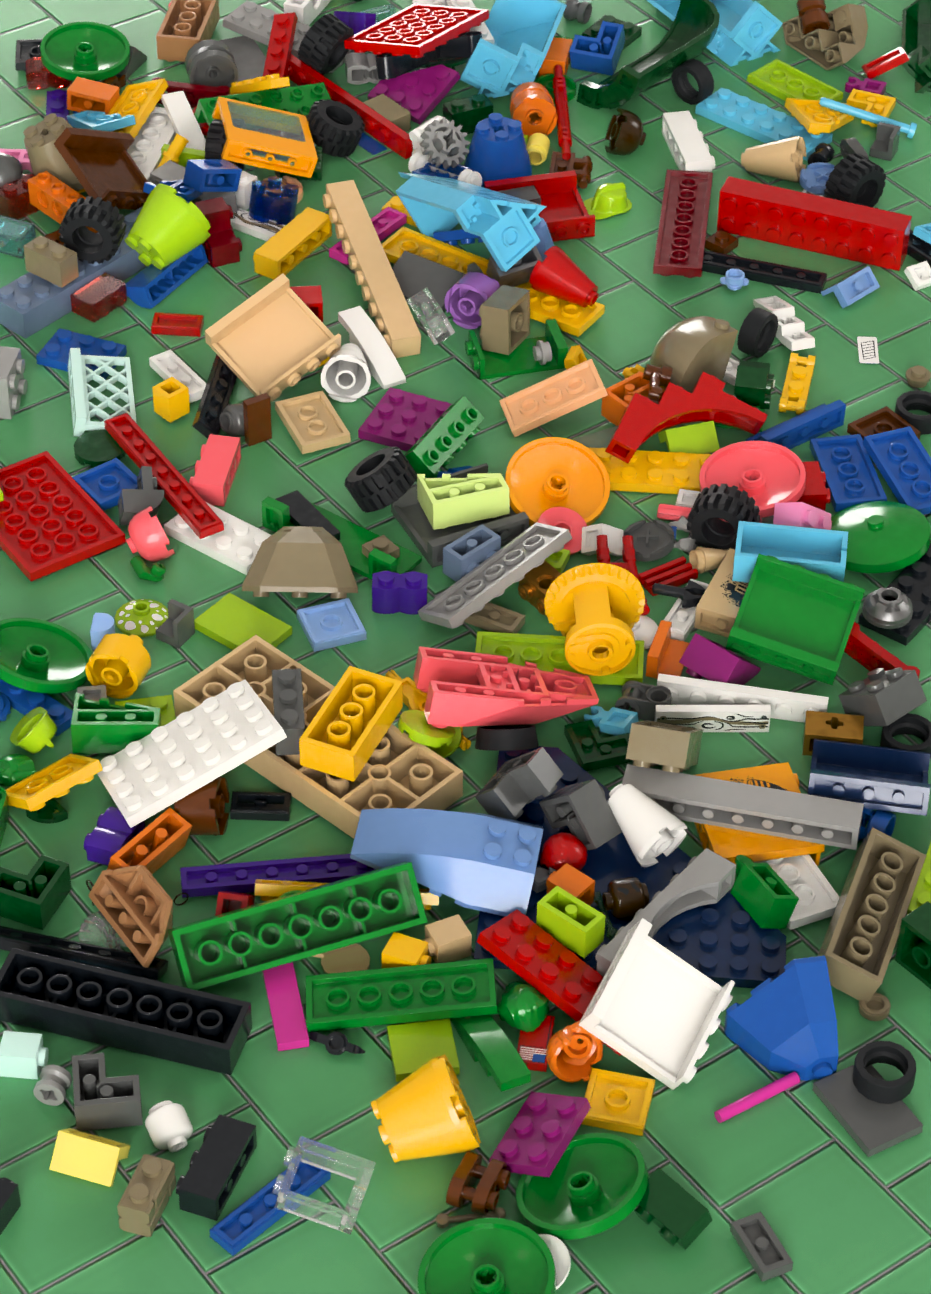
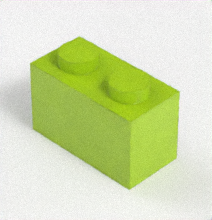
(571, 921)

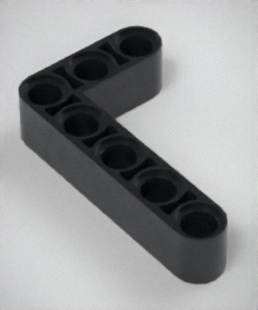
(394, 66)

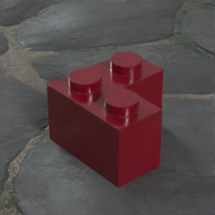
(222, 245)

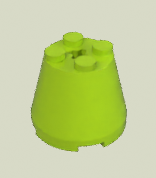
(167, 228)

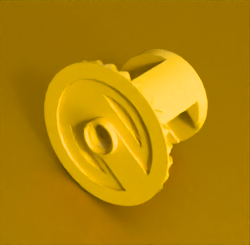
(596, 613)

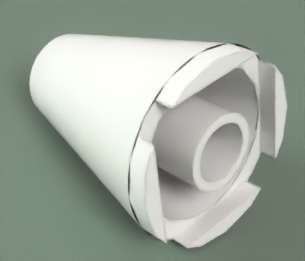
(346, 374)
(645, 824)

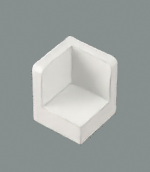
(589, 539)

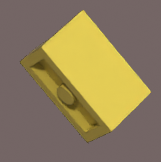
(87, 1156)

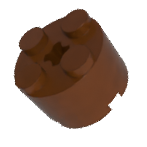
(206, 808)

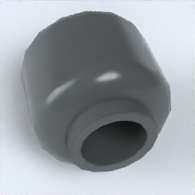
(233, 420)

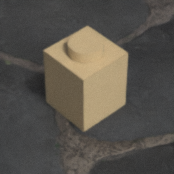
(448, 940)

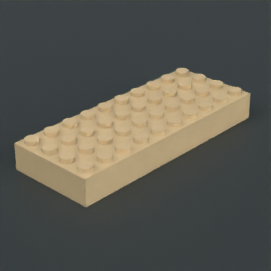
(394, 776)

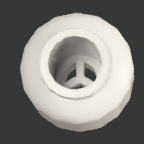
(168, 1126)

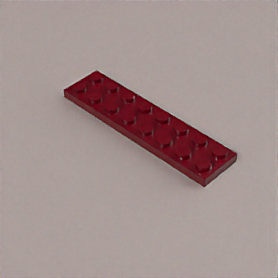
(683, 223)

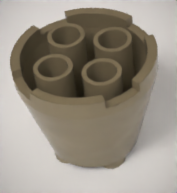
(42, 152)

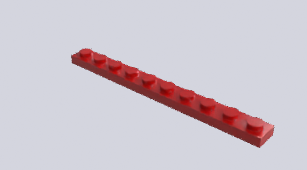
(375, 124)

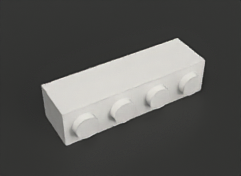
(686, 142)

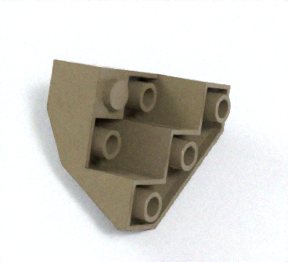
(831, 46)
(300, 563)

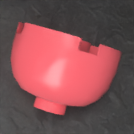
(148, 537)

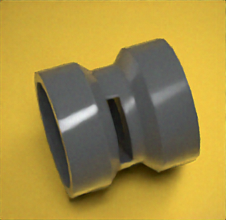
(578, 11)

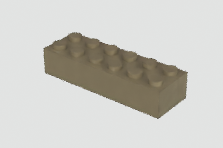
(870, 914)

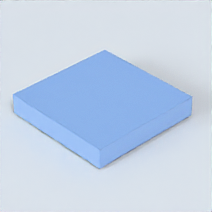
(331, 624)

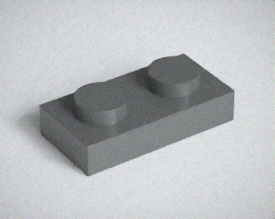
(761, 1246)

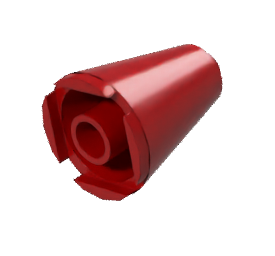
(563, 279)

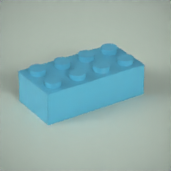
(811, 548)

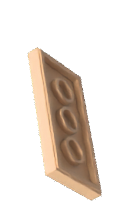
(553, 397)

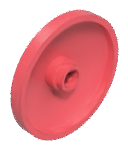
(761, 469)

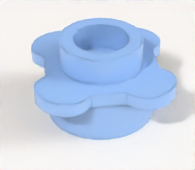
(734, 279)

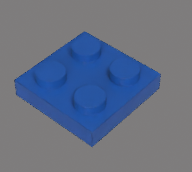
(106, 482)

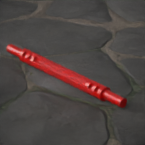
(561, 106)

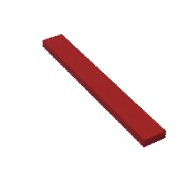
(176, 488)

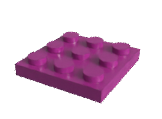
(401, 419)

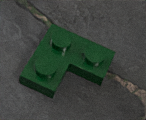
(592, 750)

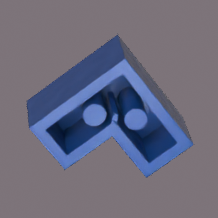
(598, 53)

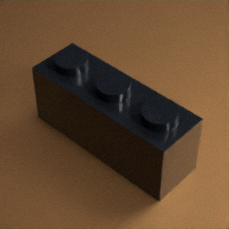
(216, 1167)

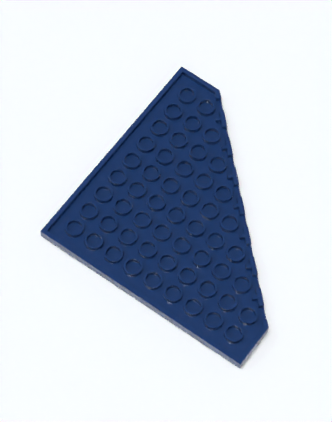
(712, 938)

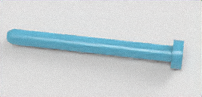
(868, 116)

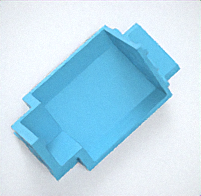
(742, 28)
(521, 42)
(498, 218)

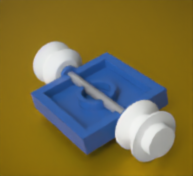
(419, 165)

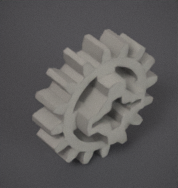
(444, 143)

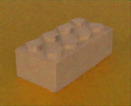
(184, 26)

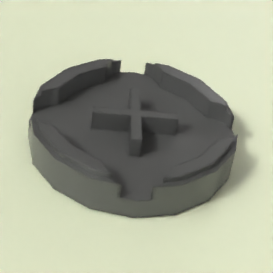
(651, 539)

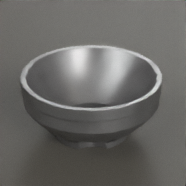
(887, 613)

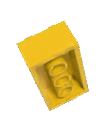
(351, 723)

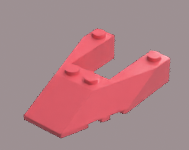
(489, 691)

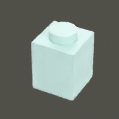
(22, 1055)

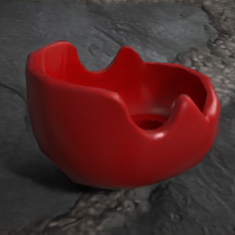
(563, 849)

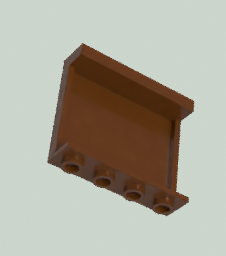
(104, 165)

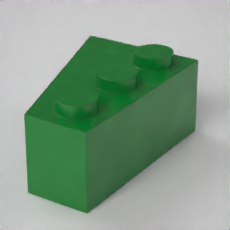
(108, 727)

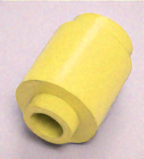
(538, 148)

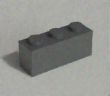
(288, 708)

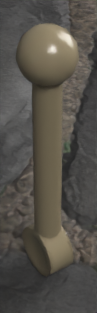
(443, 1219)

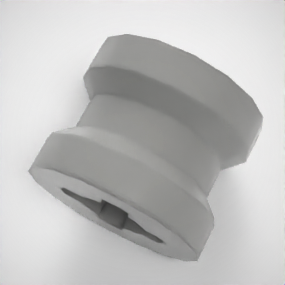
(52, 1085)

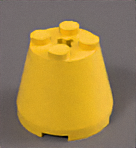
(426, 1114)

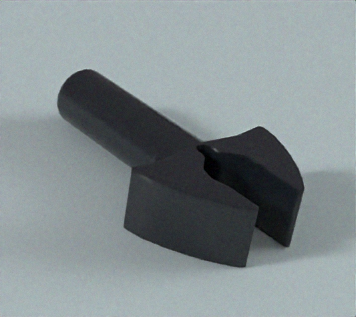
(689, 595)

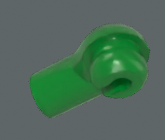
(144, 572)

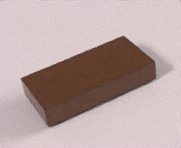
(257, 419)

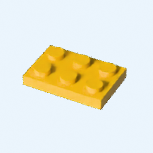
(52, 782)

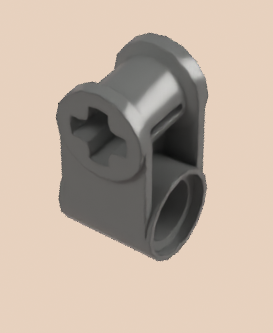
(643, 698)

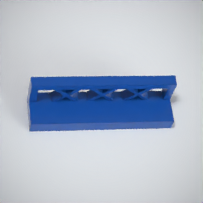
(805, 426)

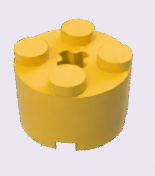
(119, 664)

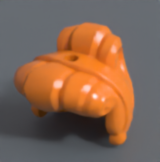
(573, 1058)

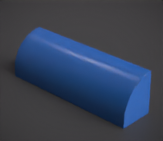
(154, 285)

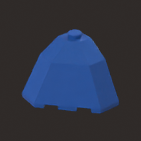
(790, 1021)

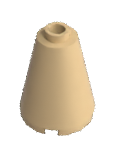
(777, 159)

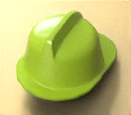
(608, 201)
(34, 731)

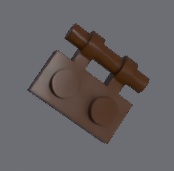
(582, 167)

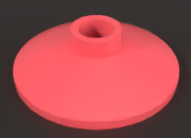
(567, 519)

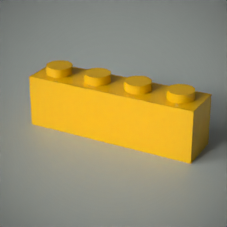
(292, 243)

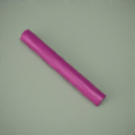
(757, 1097)

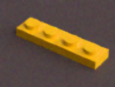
(259, 84)

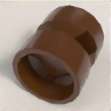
(813, 15)

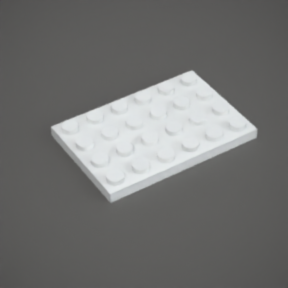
(189, 752)

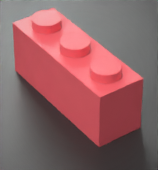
(216, 468)

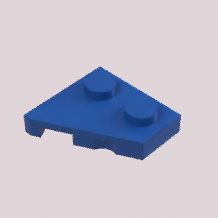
(183, 190)

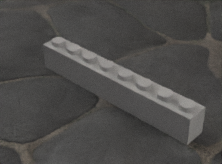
(751, 807)

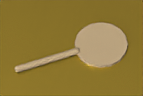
(345, 959)

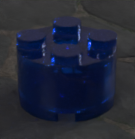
(273, 201)

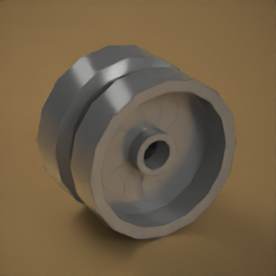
(211, 64)

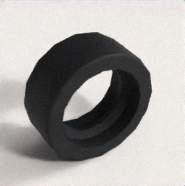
(683, 87)
(757, 332)
(915, 401)
(908, 724)
(880, 1090)

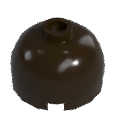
(624, 133)

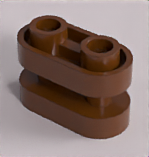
(486, 1194)

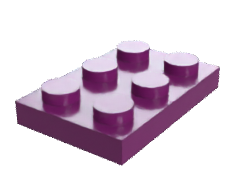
(541, 1133)

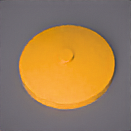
(557, 474)

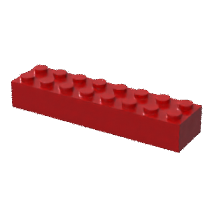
(814, 223)

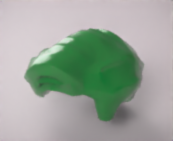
(522, 1006)

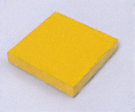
(618, 1101)

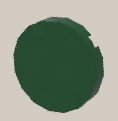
(97, 448)

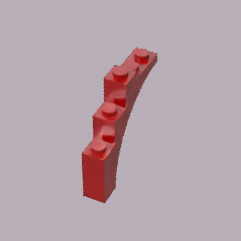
(677, 406)

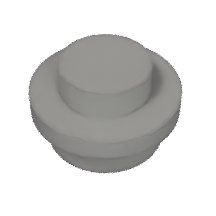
(542, 352)

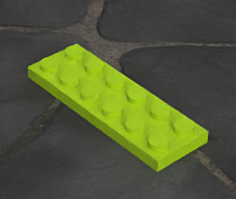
(549, 653)

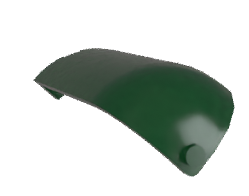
(686, 39)

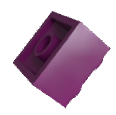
(716, 663)

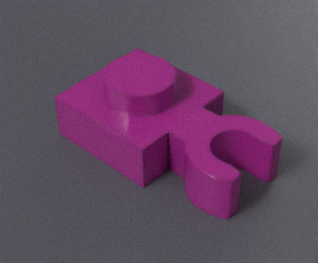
(867, 85)

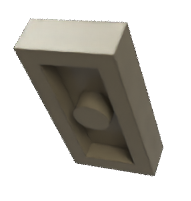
(497, 619)

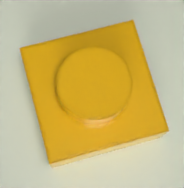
(574, 357)

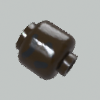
(625, 897)

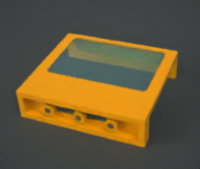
(266, 137)

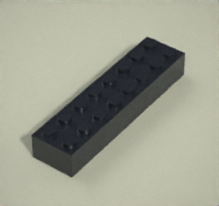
(123, 1011)

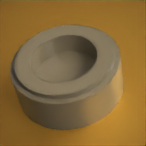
(876, 1008)

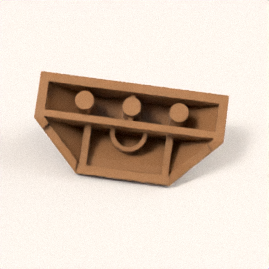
(135, 909)

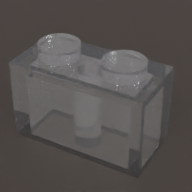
(430, 316)

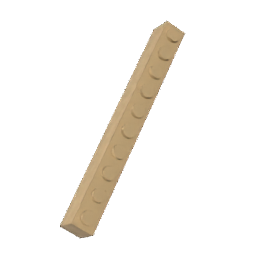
(372, 268)

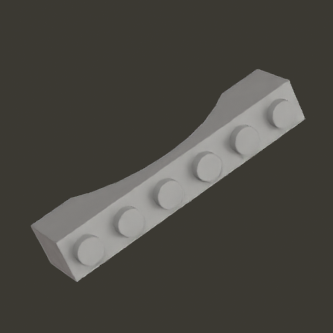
(699, 884)

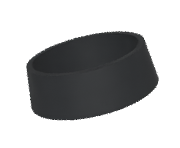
(506, 737)

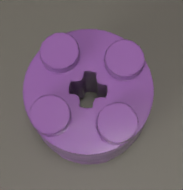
(466, 297)

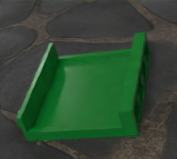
(795, 619)

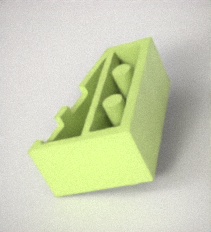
(463, 500)

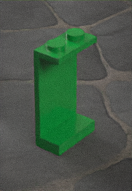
(521, 360)

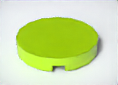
(423, 733)

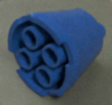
(499, 149)

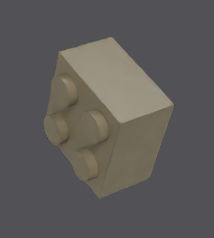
(505, 319)

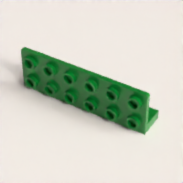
(290, 99)
(352, 537)

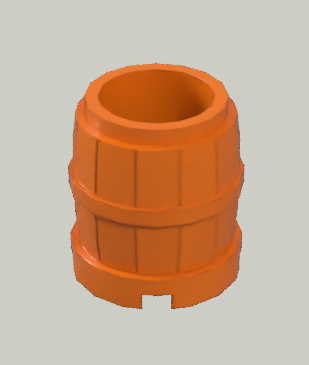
(533, 108)

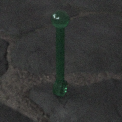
(611, 932)

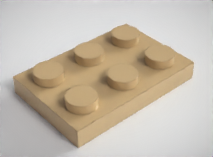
(312, 422)

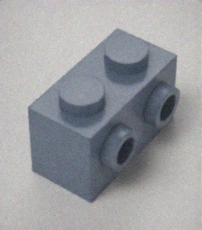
(469, 551)

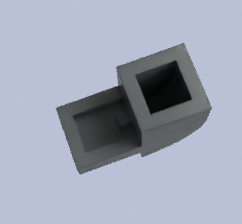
(134, 500)

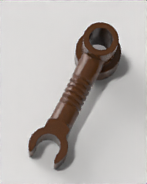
(658, 377)

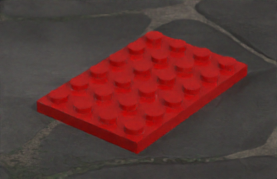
(416, 30)
(50, 518)

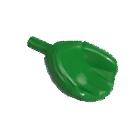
(15, 769)

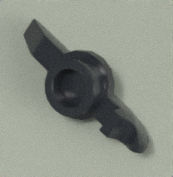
(336, 1043)

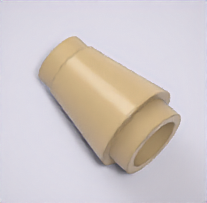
(706, 559)

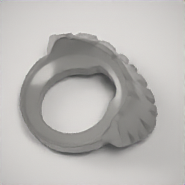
(684, 544)

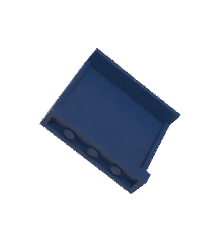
(871, 775)

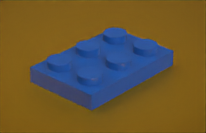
(57, 349)

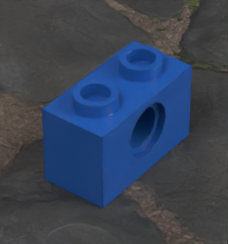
(212, 175)

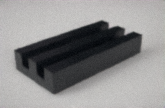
(260, 806)

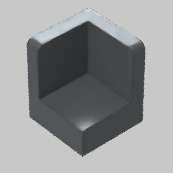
(886, 141)
(178, 626)

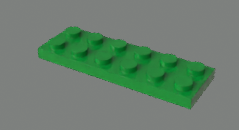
(400, 995)

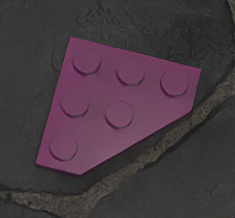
(418, 90)

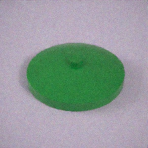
(85, 51)
(882, 535)
(41, 656)
(589, 1189)
(488, 1259)

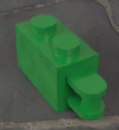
(763, 894)

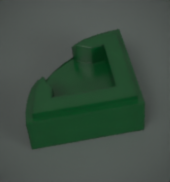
(50, 813)

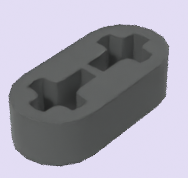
(852, 146)

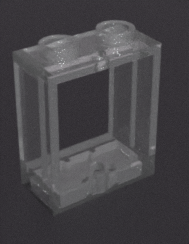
(331, 1160)

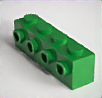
(444, 437)

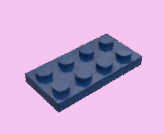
(903, 466)
(847, 470)

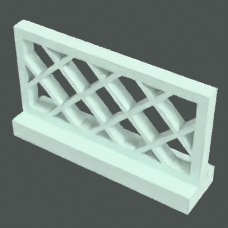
(82, 392)

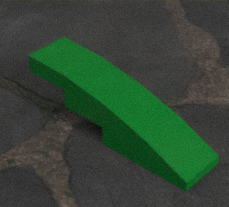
(493, 1050)

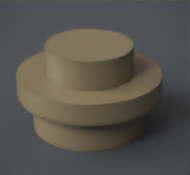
(918, 376)

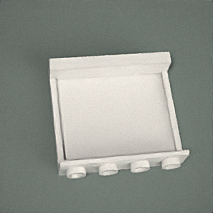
(656, 1008)

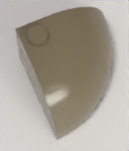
(695, 347)

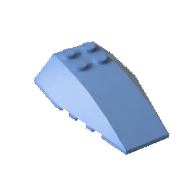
(464, 855)

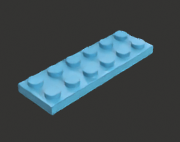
(756, 119)

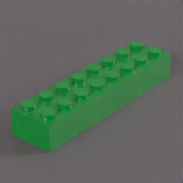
(297, 926)

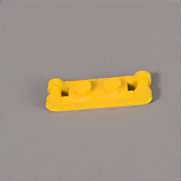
(797, 383)

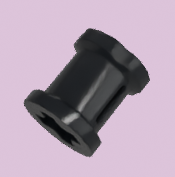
(823, 153)

